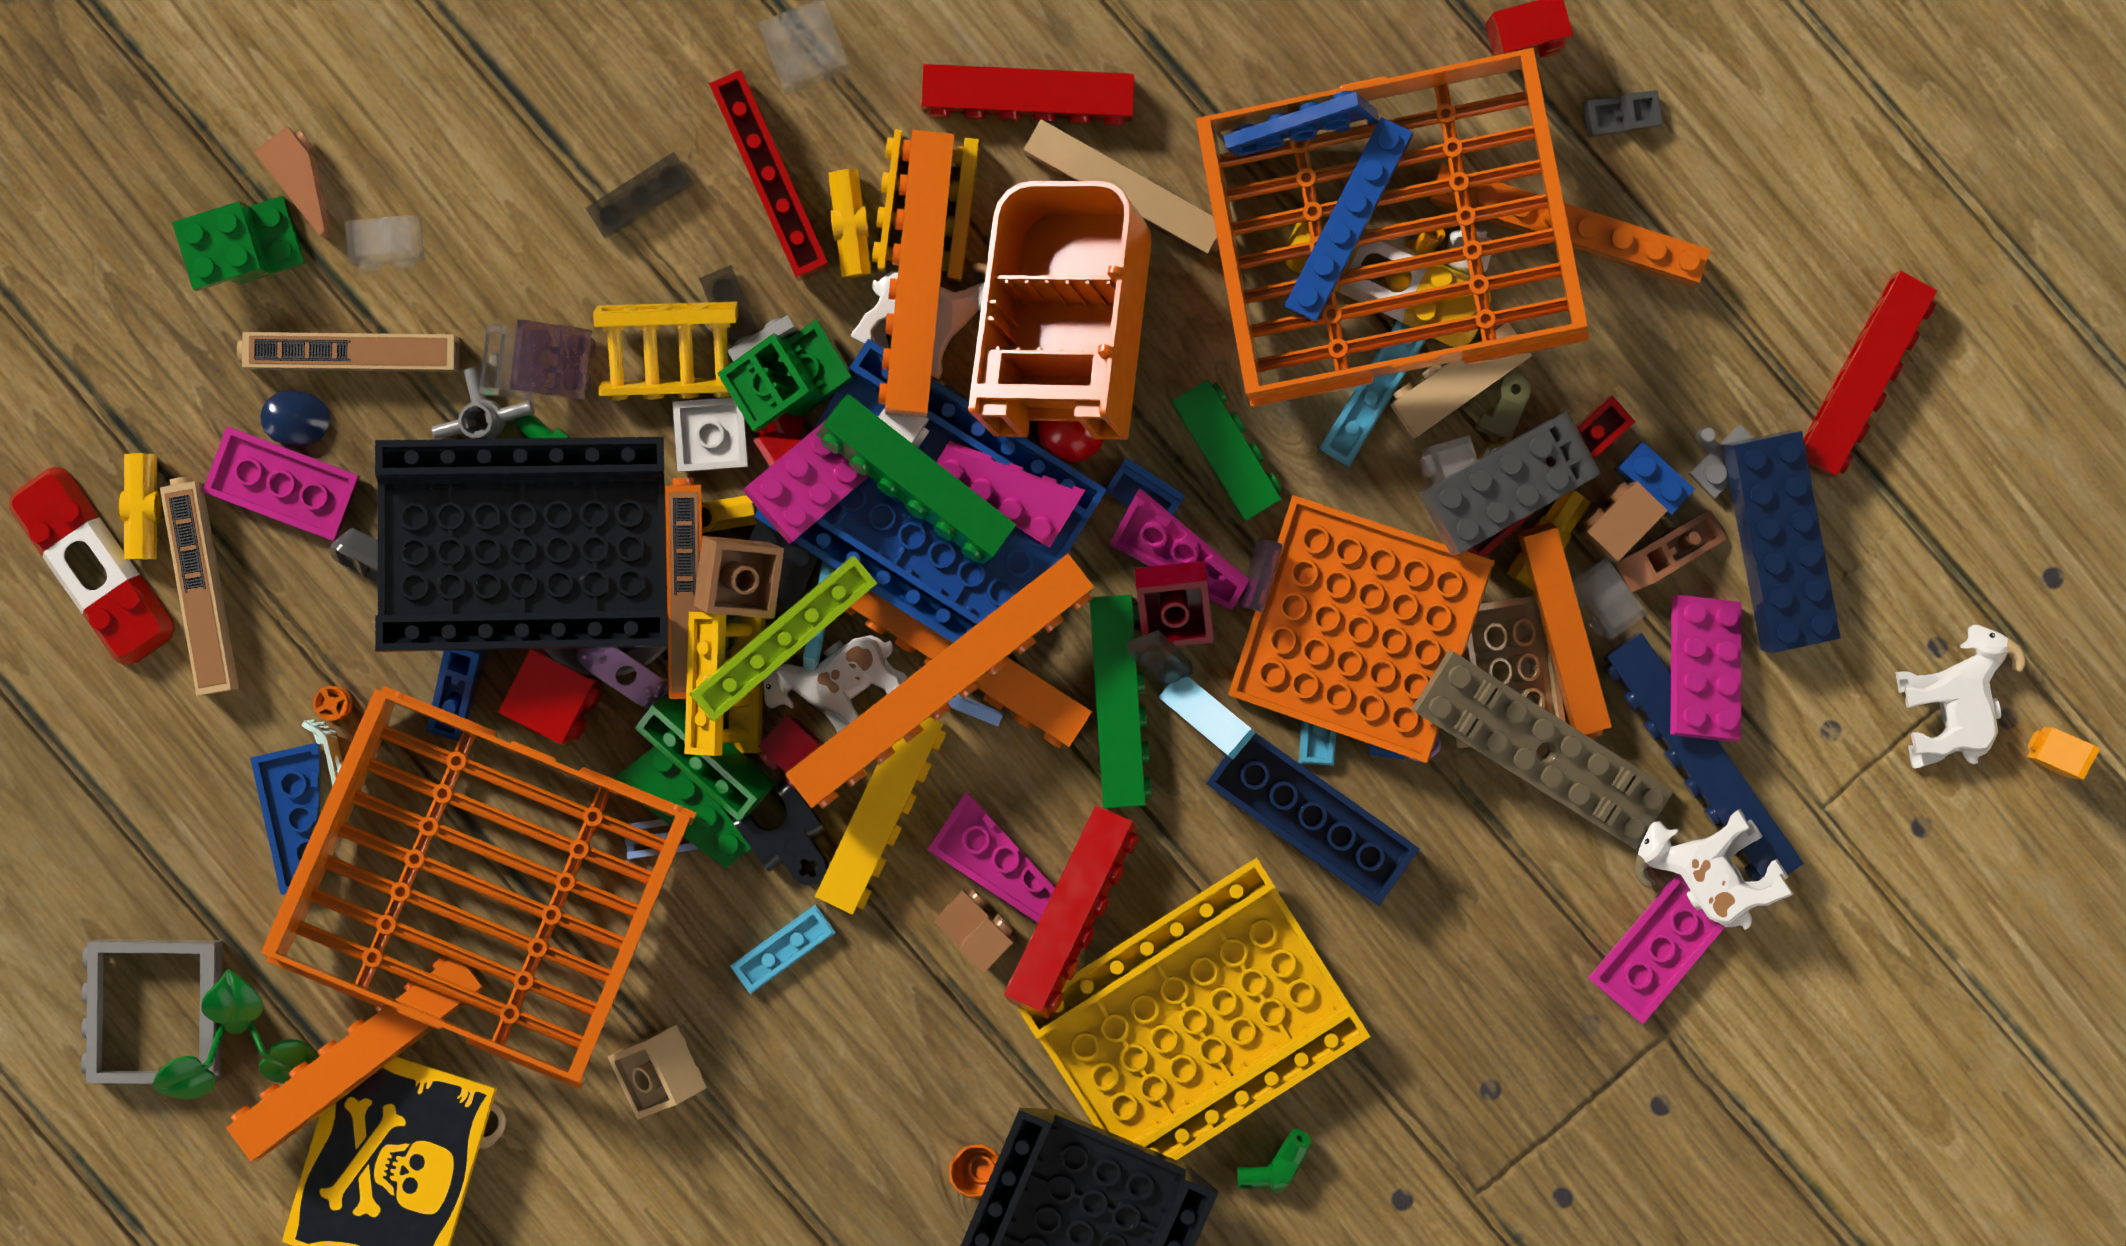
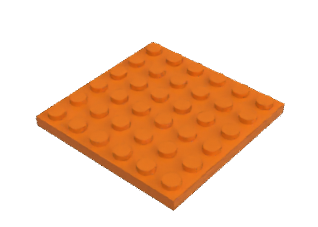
(1358, 626)

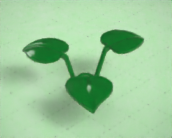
(233, 1007)

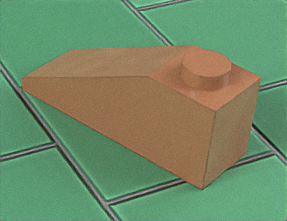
(296, 171)
(1670, 551)

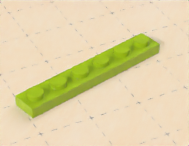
(783, 638)

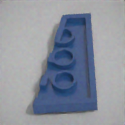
(1302, 124)
(290, 804)

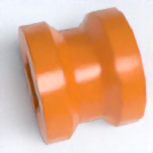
(326, 706)

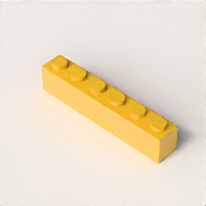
(876, 819)

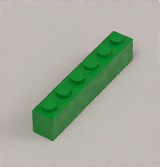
(915, 480)
(1118, 702)

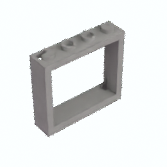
(92, 994)

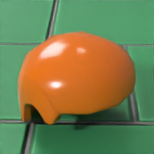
(972, 1169)

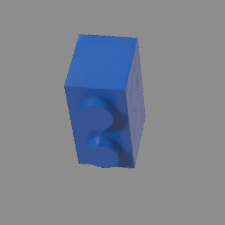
(1655, 476)

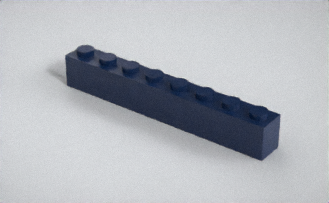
(1702, 761)

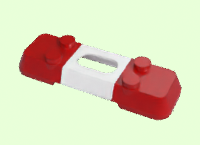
(125, 608)

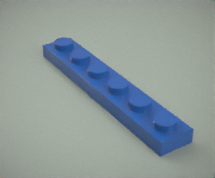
(1348, 220)

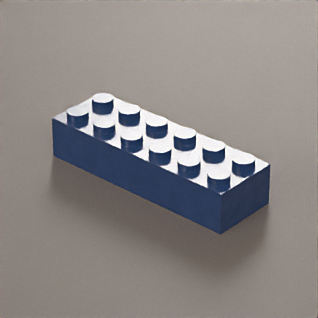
(1781, 541)
(1313, 817)

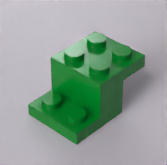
(238, 243)
(786, 375)

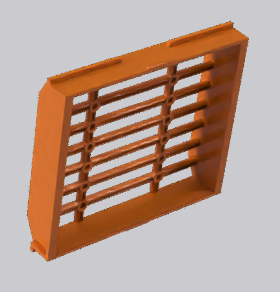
(1472, 251)
(333, 825)

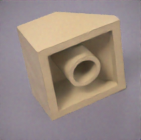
(657, 1072)

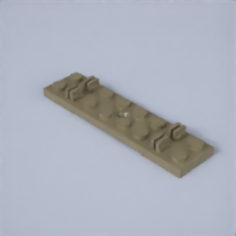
(1512, 728)

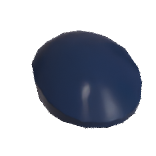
(294, 418)

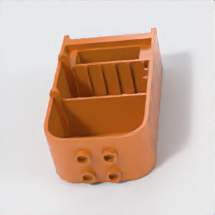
(1061, 309)

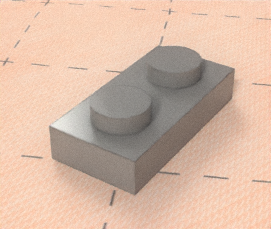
(780, 326)

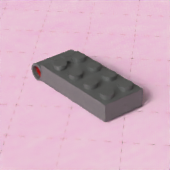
(1509, 483)

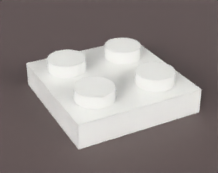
(709, 435)

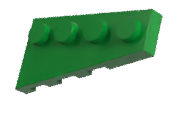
(712, 827)

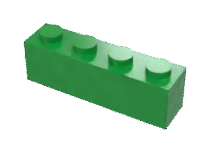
(1226, 449)
(726, 778)

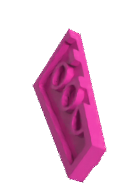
(1029, 501)
(1161, 539)
(989, 857)

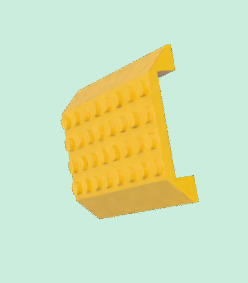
(1198, 1018)

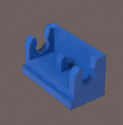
(1132, 477)

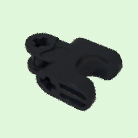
(790, 841)

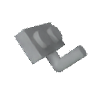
(1712, 471)

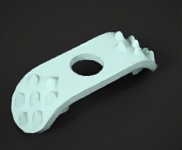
(328, 738)

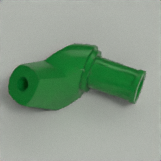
(1283, 1166)

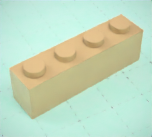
(1450, 387)

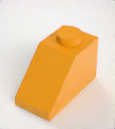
(2062, 753)

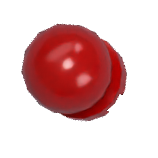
(1067, 440)

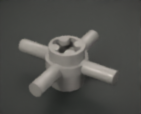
(494, 413)

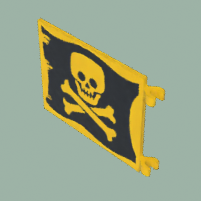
(391, 1160)

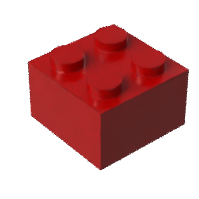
(1530, 25)

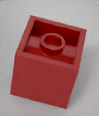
(551, 698)

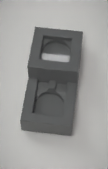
(1622, 113)

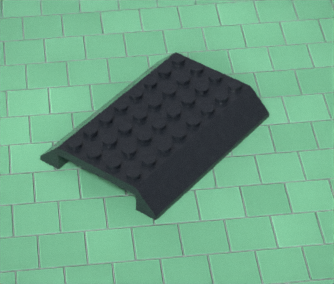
(521, 544)
(1086, 1188)

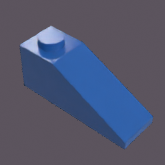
(456, 687)

